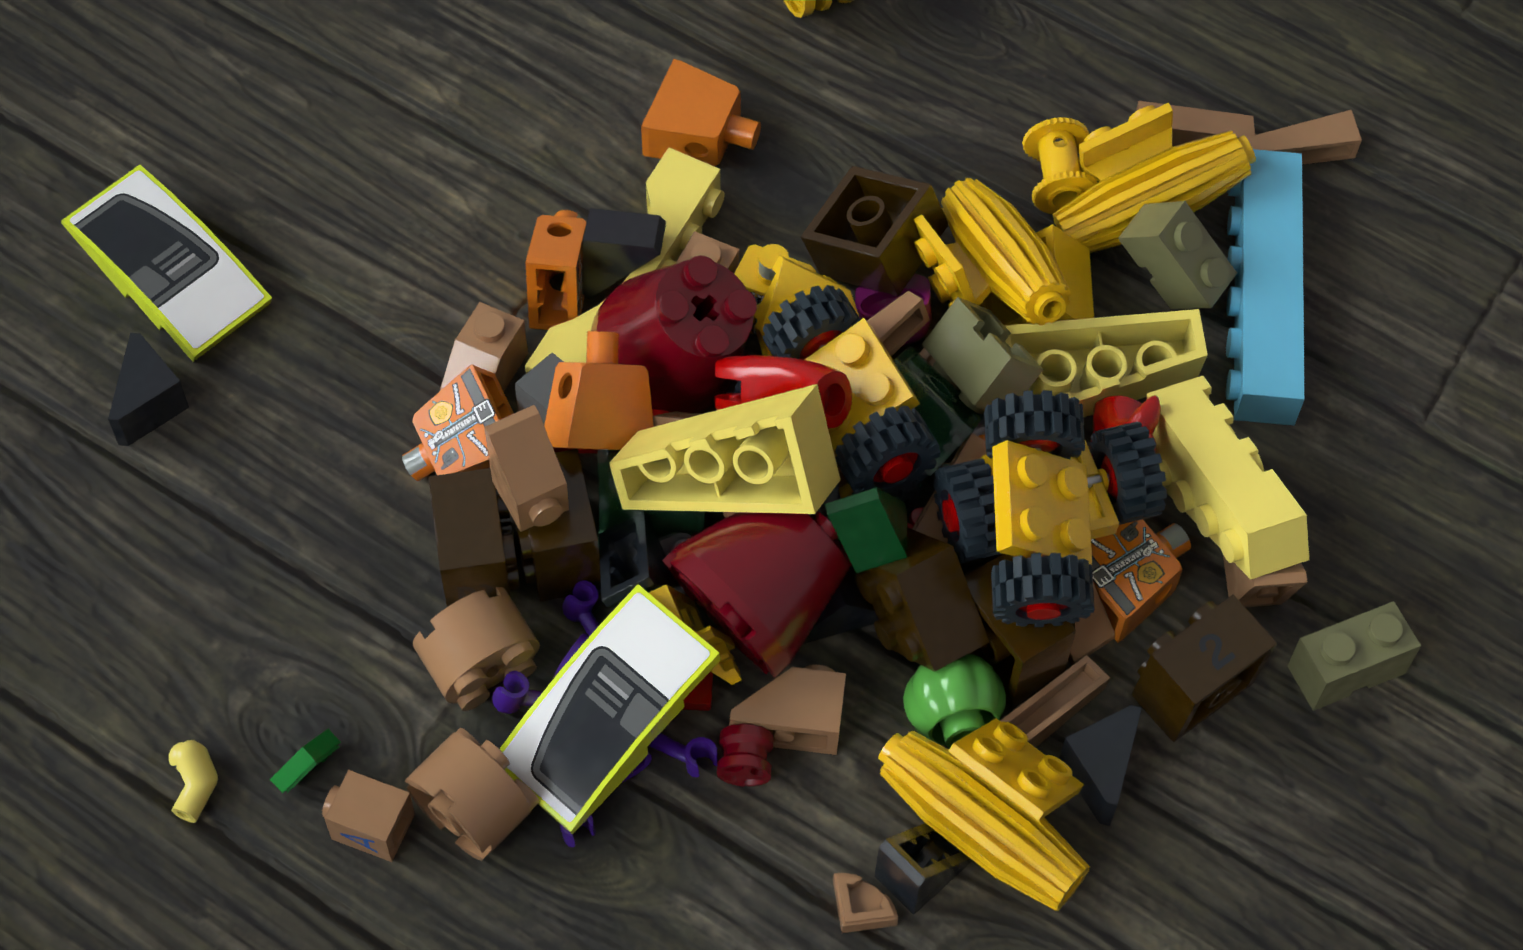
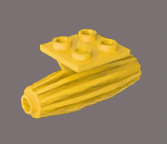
(1141, 167)
(992, 254)
(992, 804)

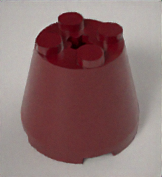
(679, 327)
(762, 580)

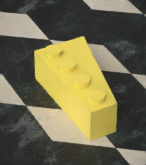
(1114, 354)
(733, 459)
(1225, 483)

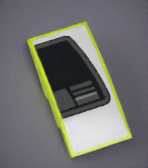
(167, 261)
(607, 707)

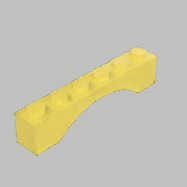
(684, 195)

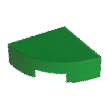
(309, 756)

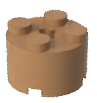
(476, 647)
(471, 793)

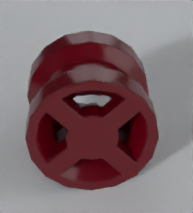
(745, 755)

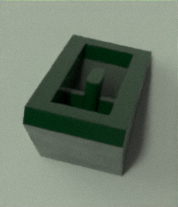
(870, 528)

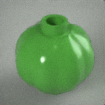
(956, 697)

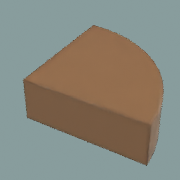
(862, 904)

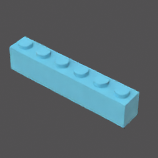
(1267, 291)

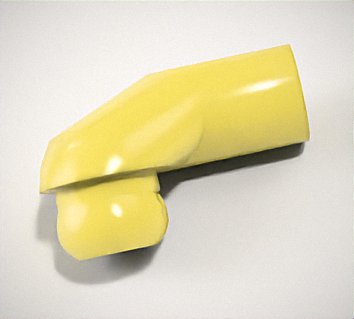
(198, 775)

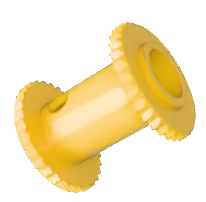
(1059, 162)

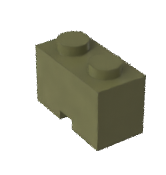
(1179, 254)
(974, 355)
(1353, 655)

